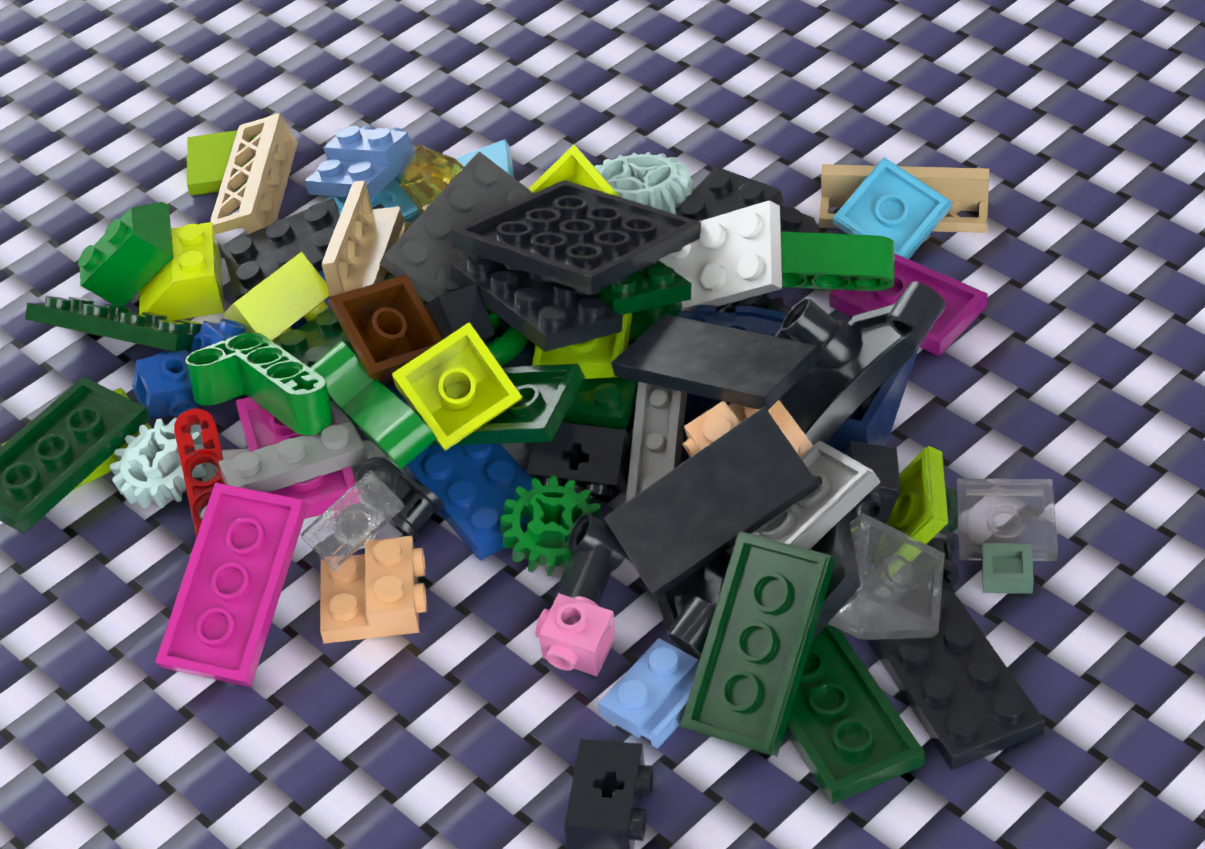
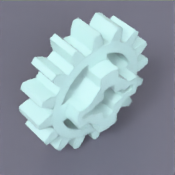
(152, 465)

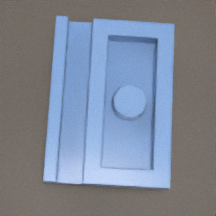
(652, 693)

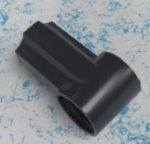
(592, 558)

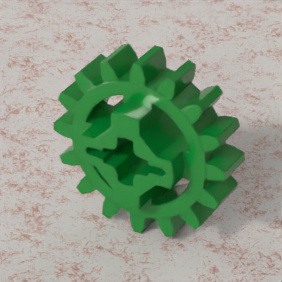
(550, 517)

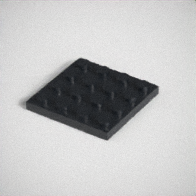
(576, 236)

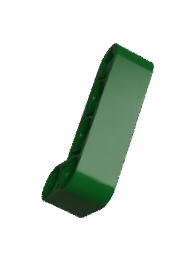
(837, 261)
(265, 373)
(373, 407)

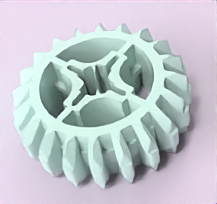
(649, 179)

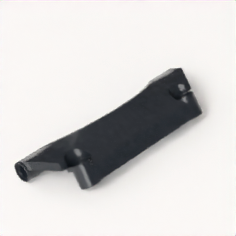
(850, 368)

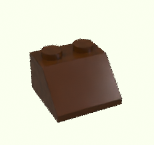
(385, 325)

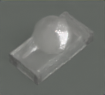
(352, 520)

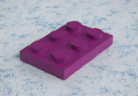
(961, 300)

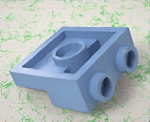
(361, 156)

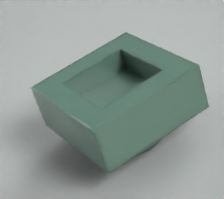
(1007, 568)

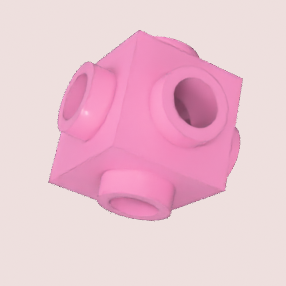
(576, 634)

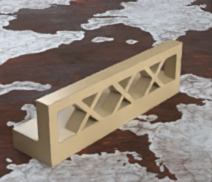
(265, 176)
(963, 186)
(360, 242)

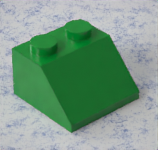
(128, 254)

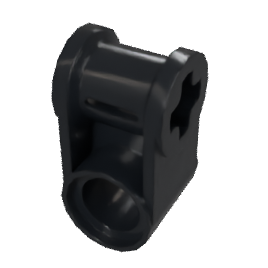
(409, 492)

